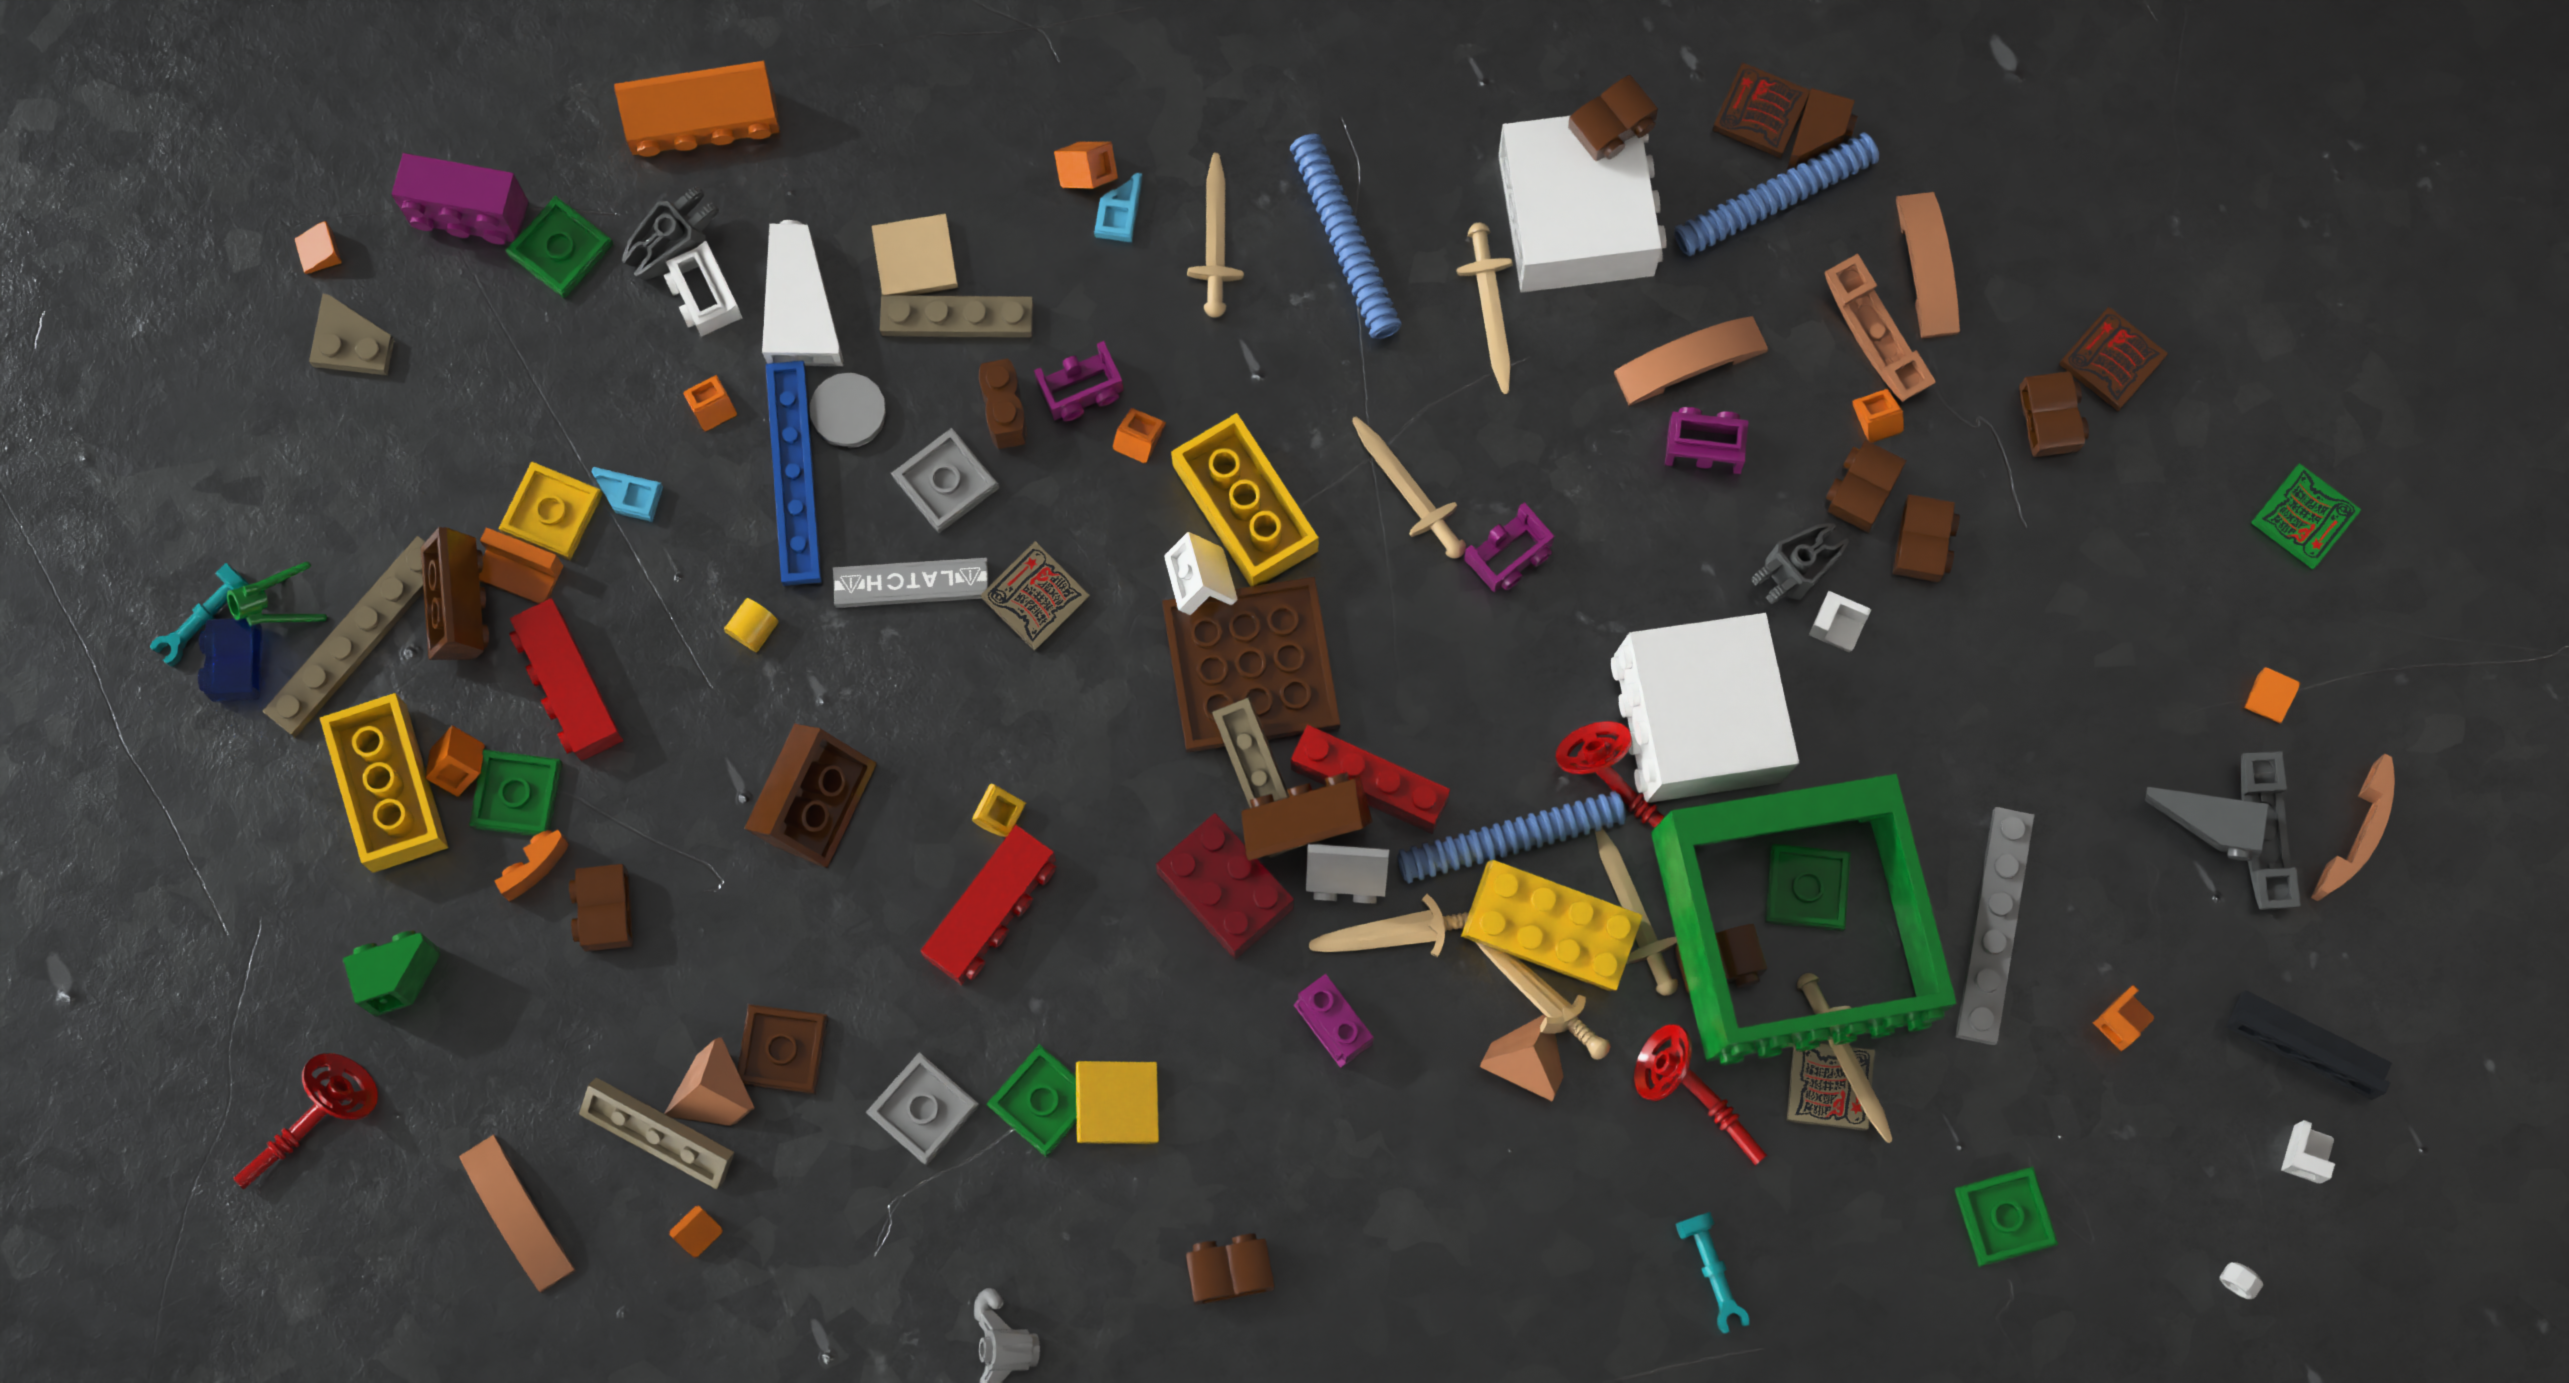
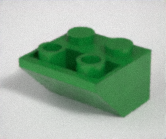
(391, 973)

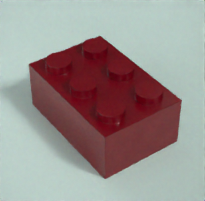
(1223, 888)

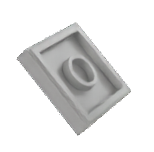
(945, 480)
(922, 1109)

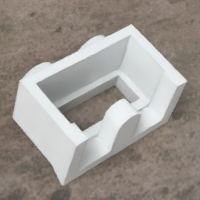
(716, 316)

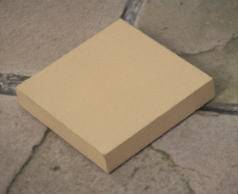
(915, 256)

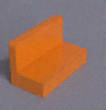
(518, 567)

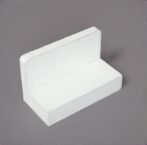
(1199, 571)

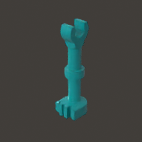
(178, 639)
(1714, 1268)

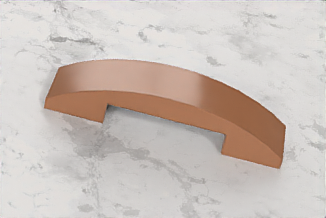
(1931, 264)
(1875, 329)
(1688, 357)
(2380, 792)
(516, 1214)

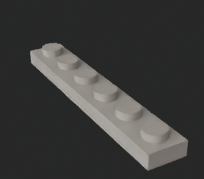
(1994, 926)

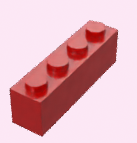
(565, 679)
(1384, 783)
(989, 905)

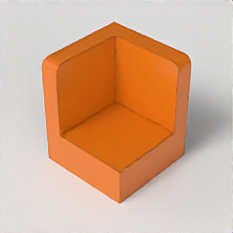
(1086, 164)
(455, 761)
(2124, 1019)

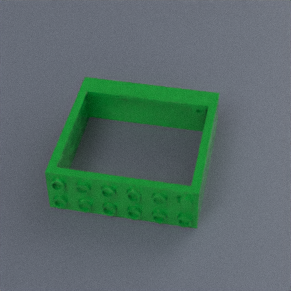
(1864, 799)

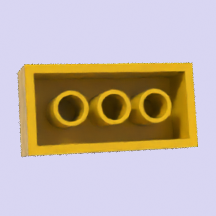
(1245, 501)
(383, 783)
(1551, 925)

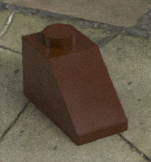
(1822, 126)

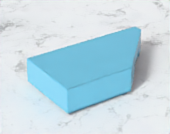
(1119, 211)
(629, 494)

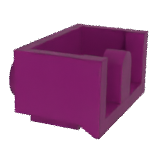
(1076, 372)
(1707, 451)
(1502, 537)
(1333, 1021)

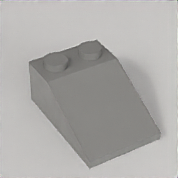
(1346, 871)

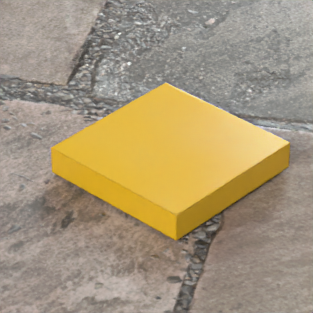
(550, 511)
(1117, 1102)

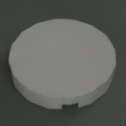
(848, 410)

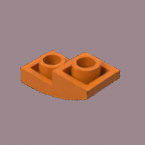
(543, 855)

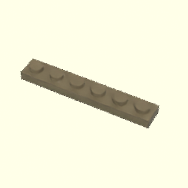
(349, 642)

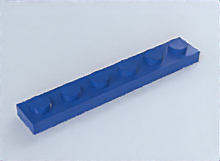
(793, 473)

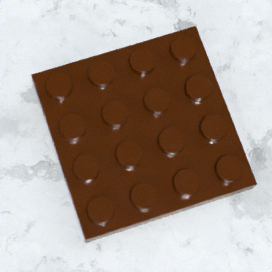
(1257, 648)

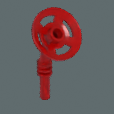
(1599, 759)
(1677, 1070)
(329, 1102)

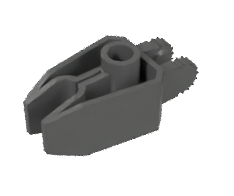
(668, 233)
(1799, 562)

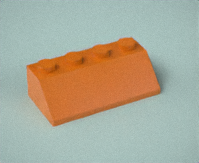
(697, 108)

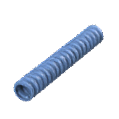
(1777, 194)
(1345, 236)
(1511, 837)

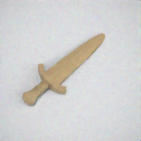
(1396, 931)
(1558, 1011)

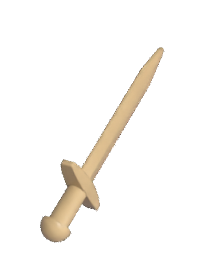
(1215, 269)
(1485, 271)
(1430, 517)
(1649, 947)
(1847, 1059)

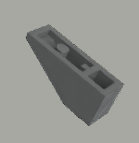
(2219, 821)

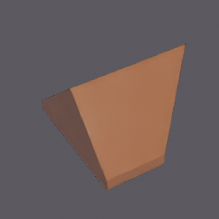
(1527, 1059)
(711, 1089)

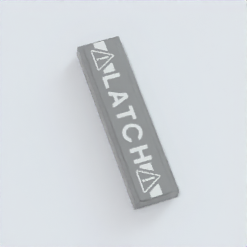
(910, 582)

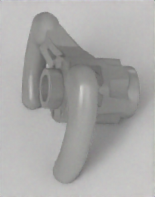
(1002, 1347)

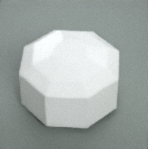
(2241, 1280)

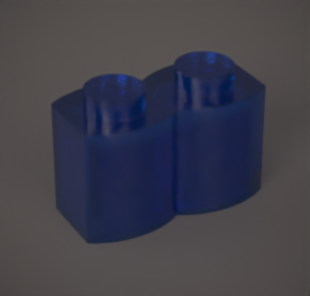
(231, 660)

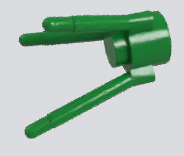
(251, 599)

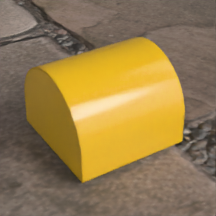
(751, 625)
(998, 811)

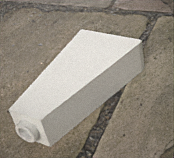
(796, 302)

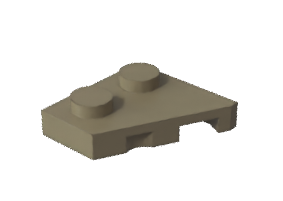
(349, 341)

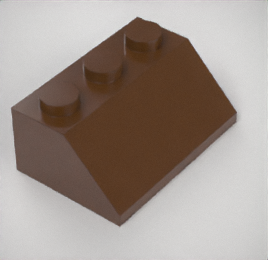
(453, 596)
(810, 795)
(1304, 816)

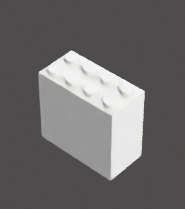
(1577, 215)
(1704, 708)

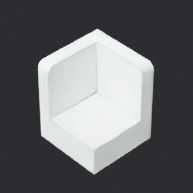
(1839, 621)
(2309, 1154)

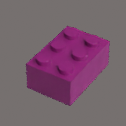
(460, 198)

